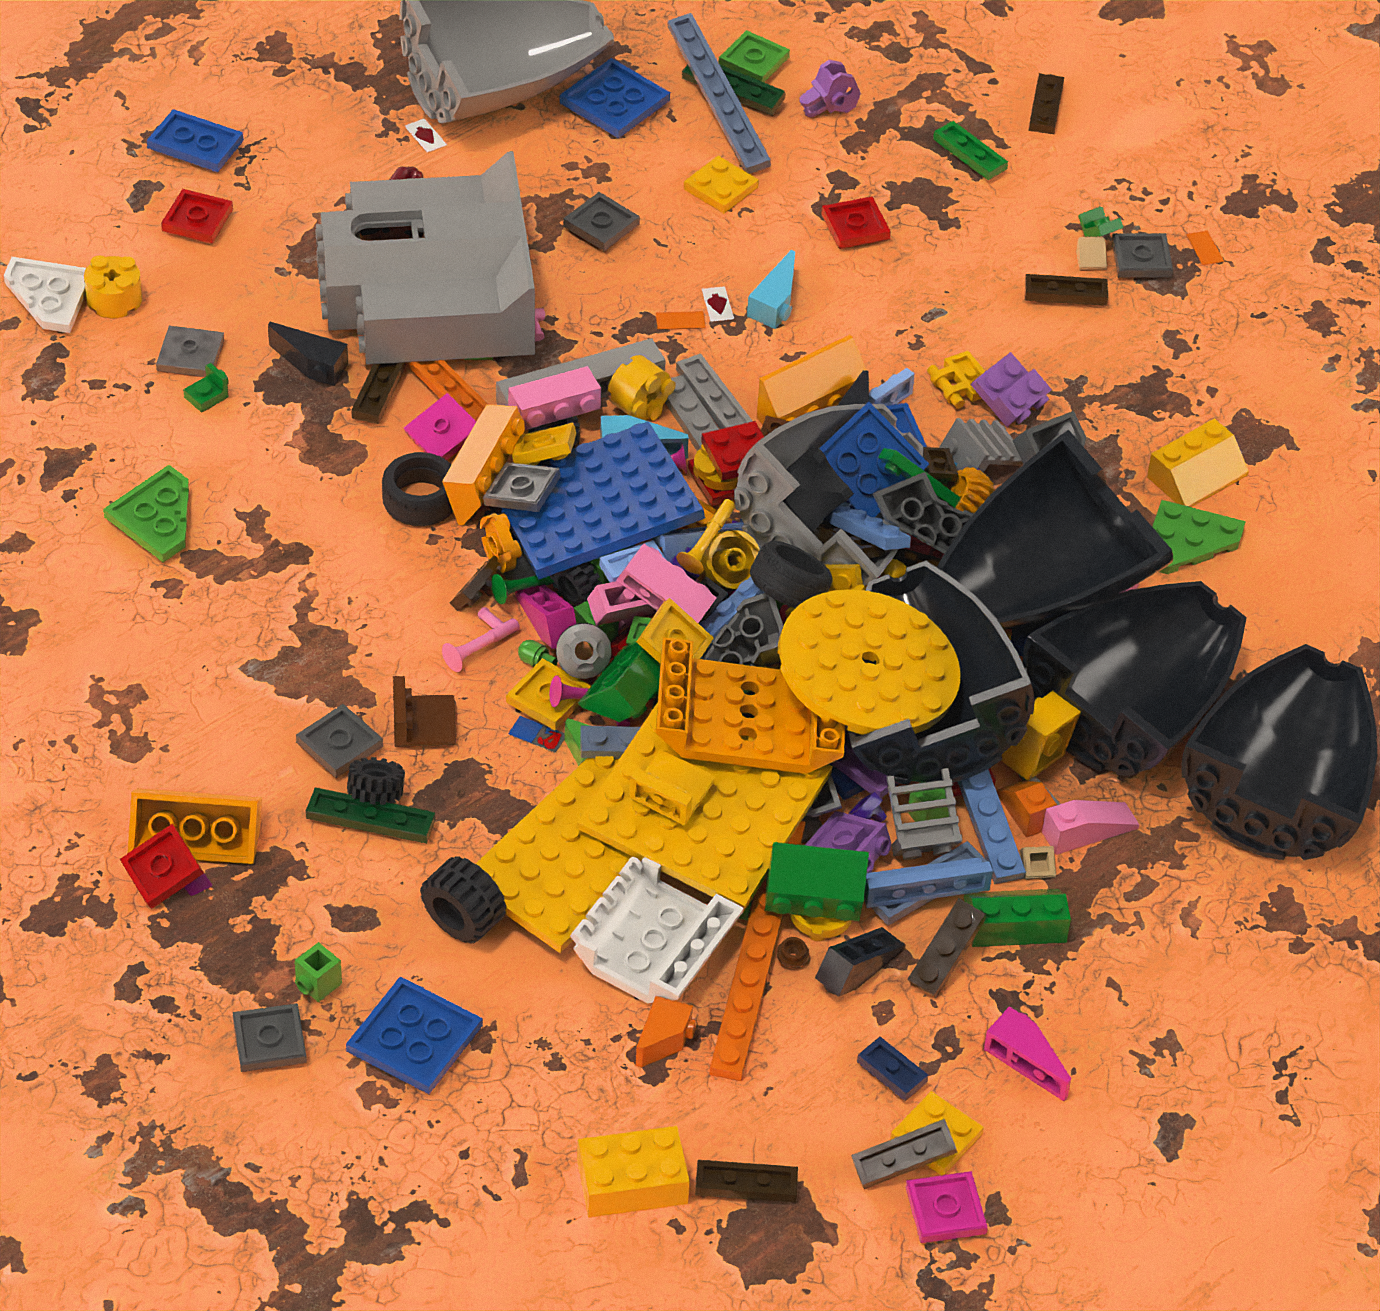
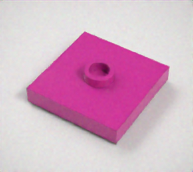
(441, 428)
(946, 1207)

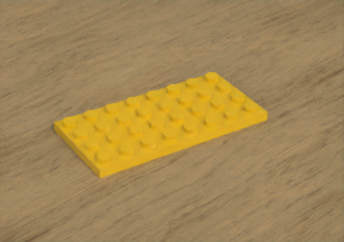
(549, 866)

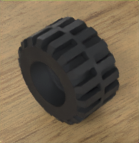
(463, 899)

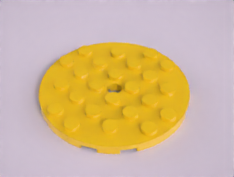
(825, 669)

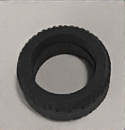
(414, 509)
(789, 573)

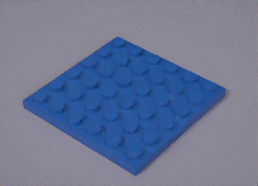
(605, 501)

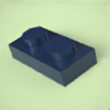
(892, 1068)

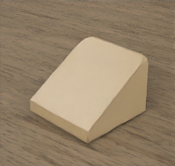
(1091, 253)
(1038, 862)

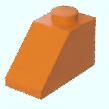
(1027, 804)
(665, 1031)

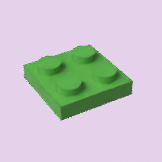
(754, 56)

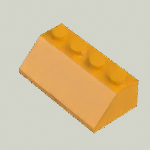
(810, 382)
(482, 458)
(210, 824)

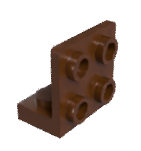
(422, 718)

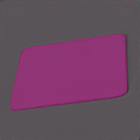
(198, 885)

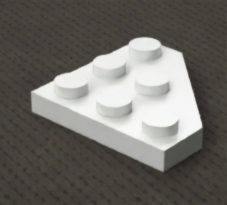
(47, 291)

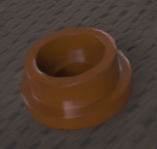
(793, 946)

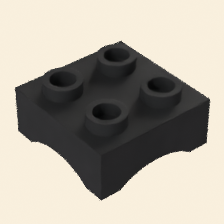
(818, 490)

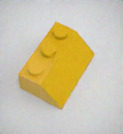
(1198, 464)

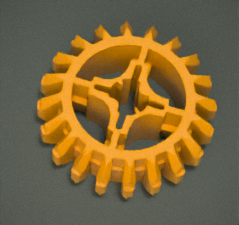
(972, 488)

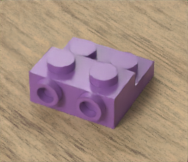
(1011, 390)
(854, 834)

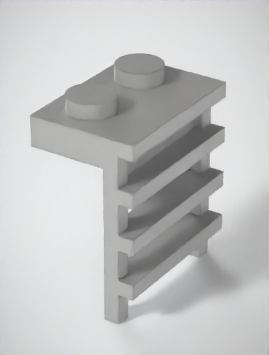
(980, 444)
(928, 835)

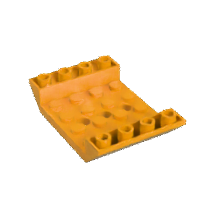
(704, 720)

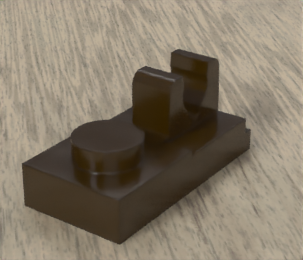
(940, 465)
(480, 580)

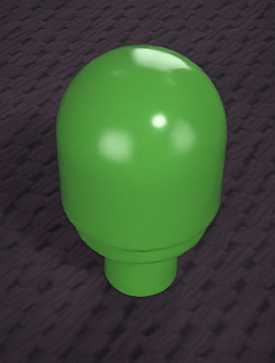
(532, 652)

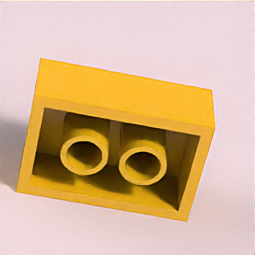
(633, 1171)

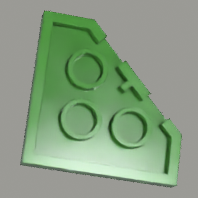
(154, 513)
(1195, 533)

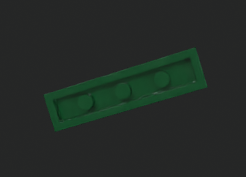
(748, 90)
(382, 819)

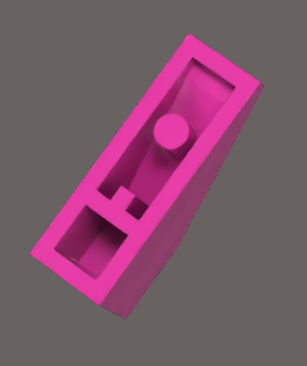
(546, 612)
(1025, 1049)

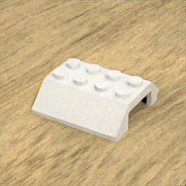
(650, 934)

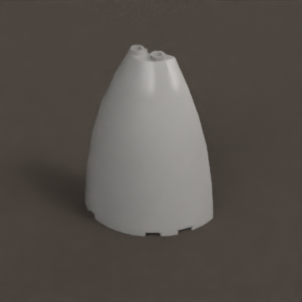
(495, 52)
(766, 483)

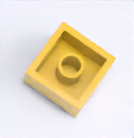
(1046, 737)

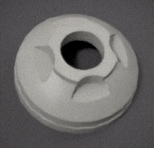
(583, 668)

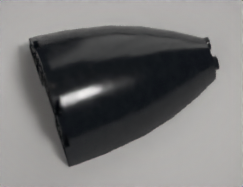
(1053, 540)
(1137, 670)
(991, 697)
(1286, 757)

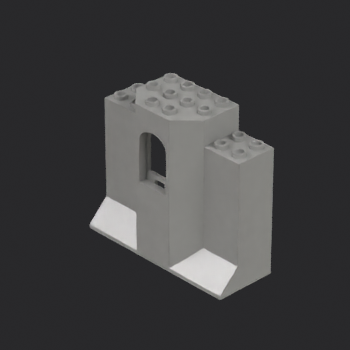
(435, 296)

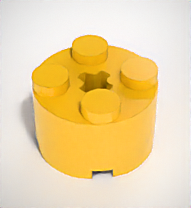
(112, 286)
(640, 388)
(729, 559)

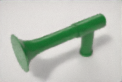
(503, 588)

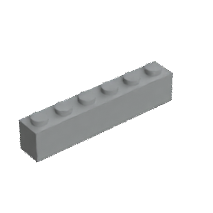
(601, 365)

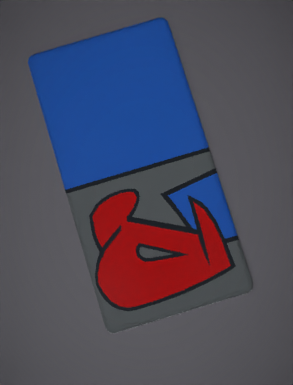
(537, 734)

